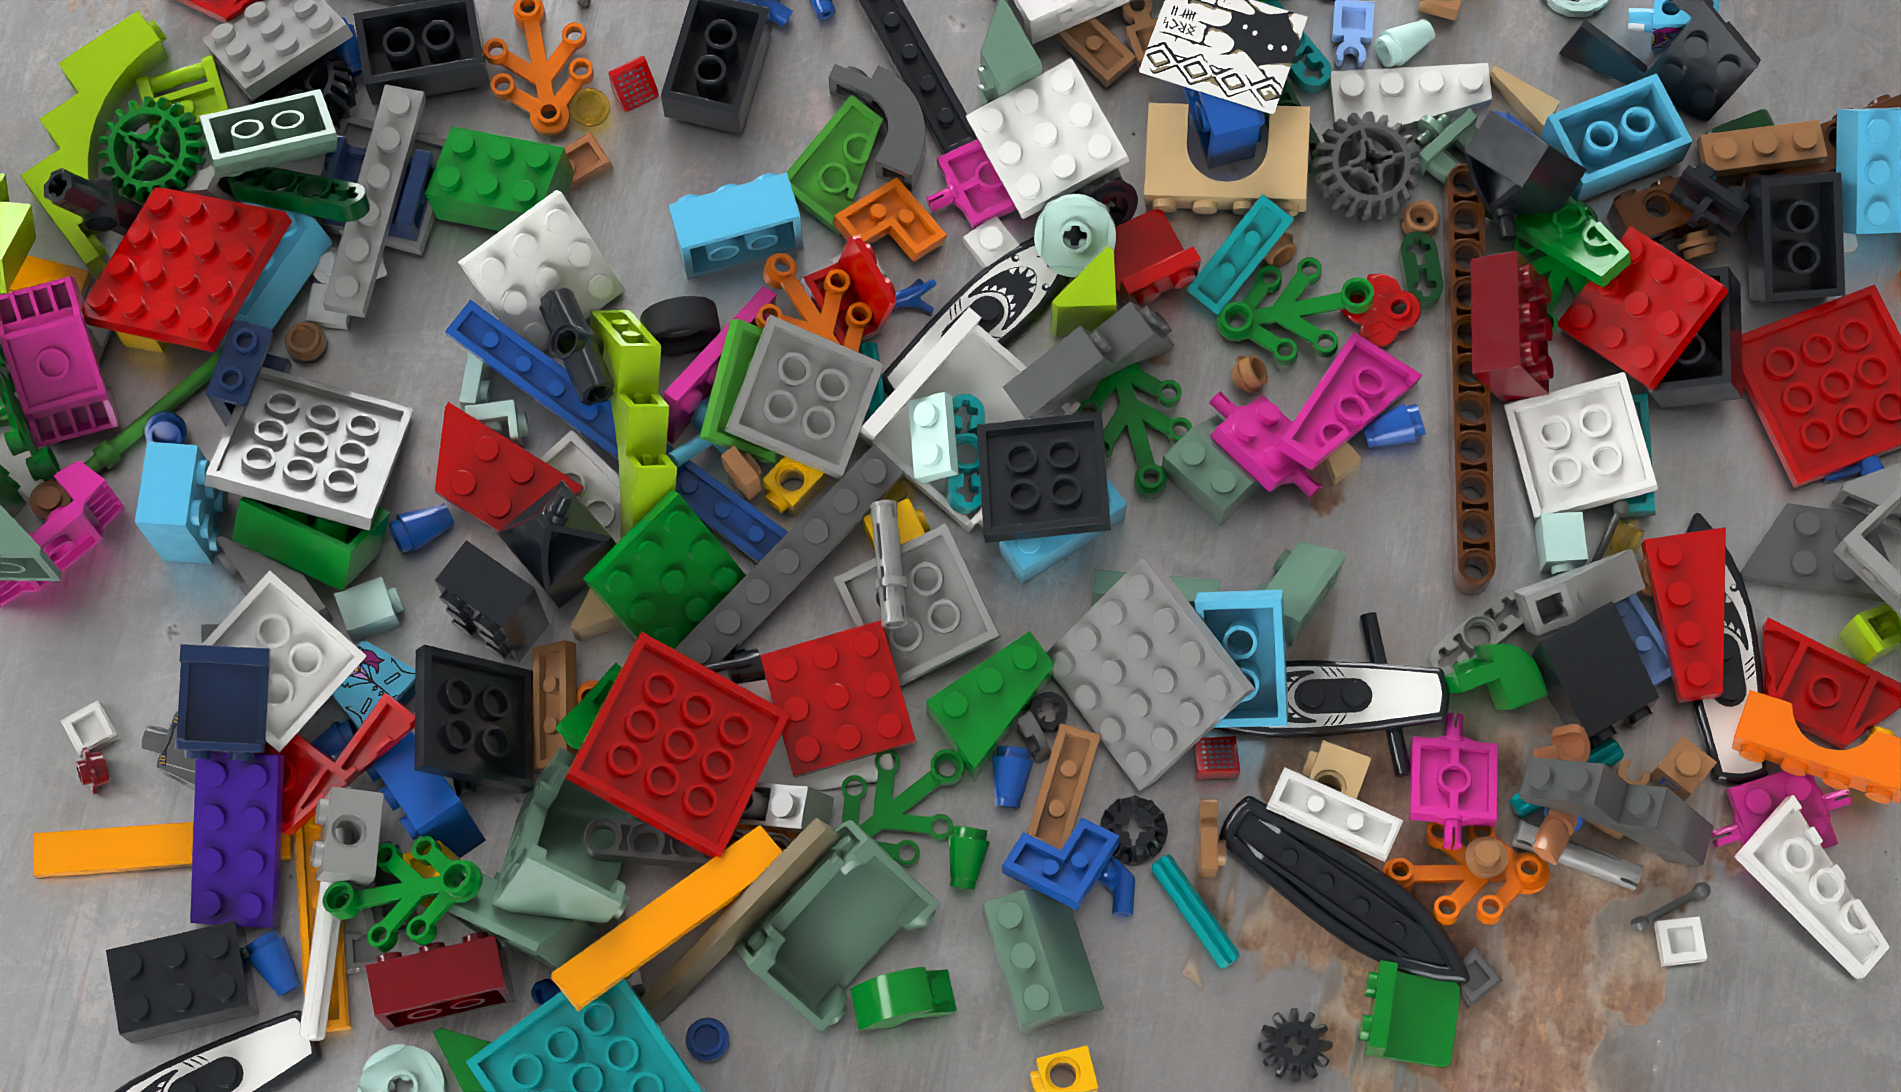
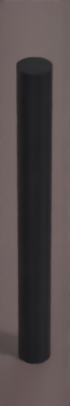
(1377, 655)

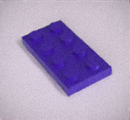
(237, 840)

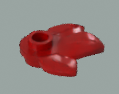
(1379, 322)

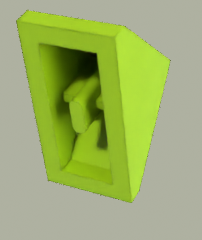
(1872, 634)

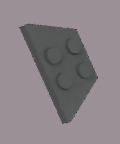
(1801, 554)

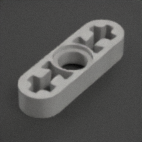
(1494, 609)

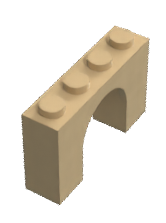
(1176, 183)

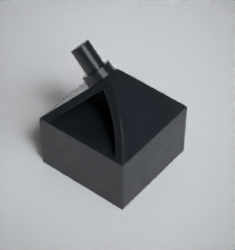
(1518, 173)
(557, 542)

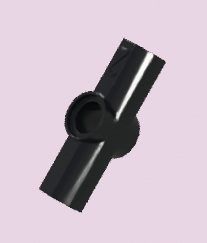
(92, 200)
(576, 346)

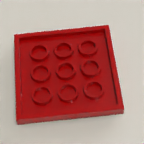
(184, 268)
(1827, 384)
(678, 746)

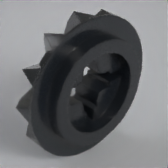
(1121, 194)
(1148, 816)

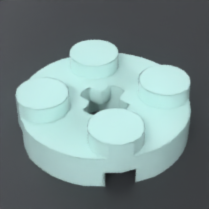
(1059, 217)
(404, 1063)

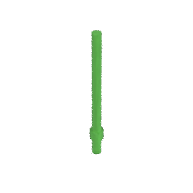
(108, 453)

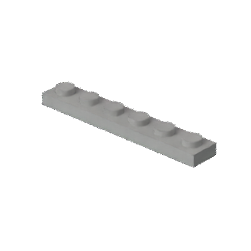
(382, 178)

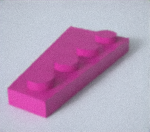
(698, 378)
(1348, 397)

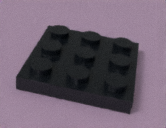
(1043, 477)
(473, 719)

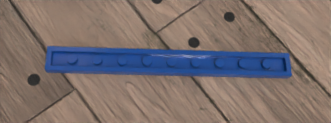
(552, 388)

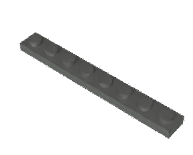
(792, 559)

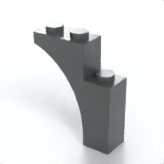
(1088, 358)
(1640, 812)

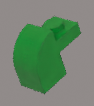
(1507, 671)
(901, 997)

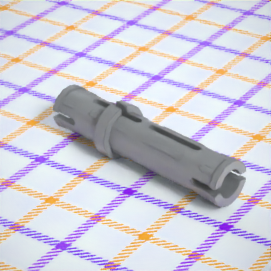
(891, 581)
(1585, 859)

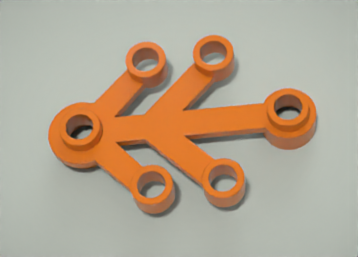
(540, 71)
(817, 323)
(1515, 878)

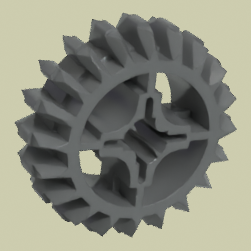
(1361, 135)

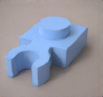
(1352, 27)

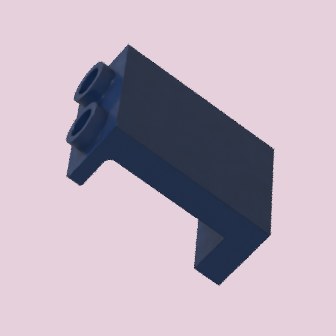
(412, 202)
(240, 366)
(222, 701)

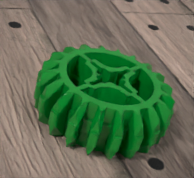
(161, 136)

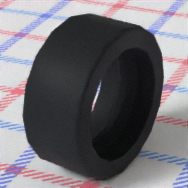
(682, 324)

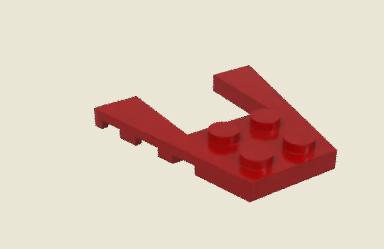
(312, 773)

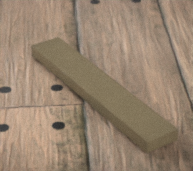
(739, 918)

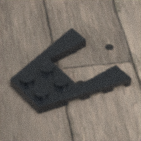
(1696, 68)

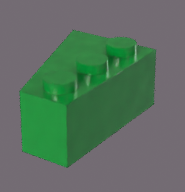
(988, 700)

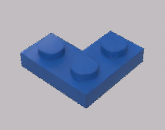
(1067, 872)

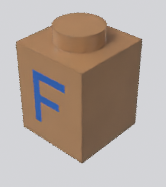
(1682, 769)

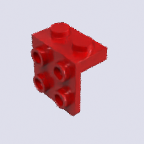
(1151, 259)
(865, 286)

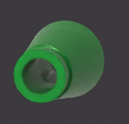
(966, 855)

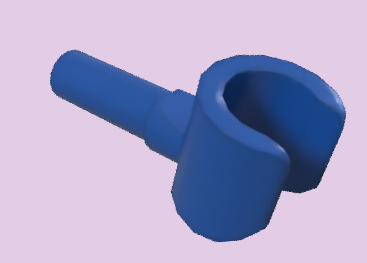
(1863, 467)

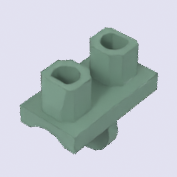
(1436, 156)

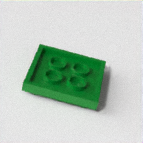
(665, 573)

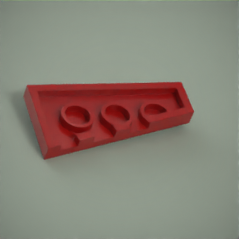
(1689, 601)

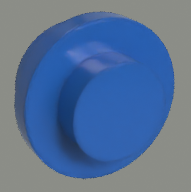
(165, 428)
(707, 1039)

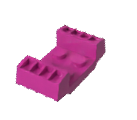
(54, 362)
(73, 528)

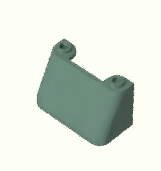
(546, 856)
(834, 924)

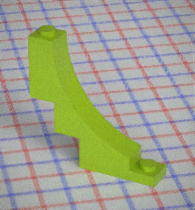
(102, 77)
(637, 411)

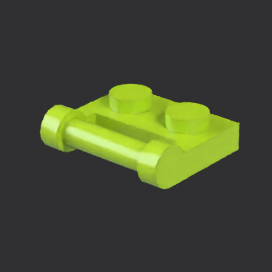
(197, 99)

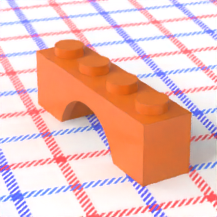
(1771, 734)

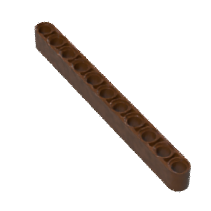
(1464, 394)

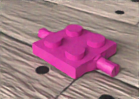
(971, 185)
(1251, 439)
(1453, 781)
(1759, 798)

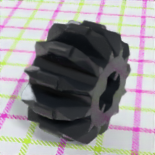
(1284, 1055)

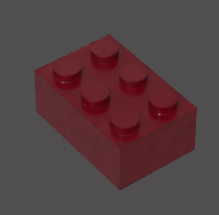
(1510, 326)
(440, 981)

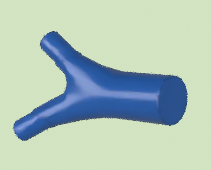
(912, 295)

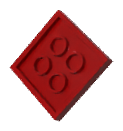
(1645, 311)
(839, 698)

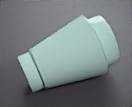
(1401, 43)

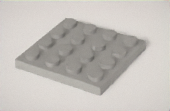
(311, 448)
(1147, 672)

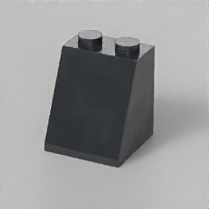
(1596, 675)

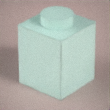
(1560, 542)
(369, 609)

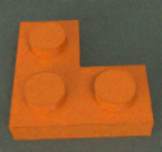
(895, 212)

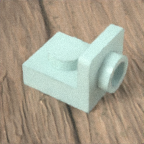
(500, 417)

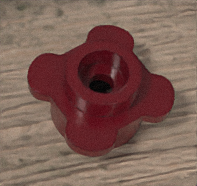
(92, 770)

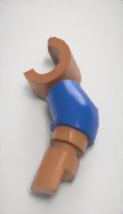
(1569, 744)

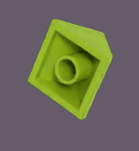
(1087, 299)

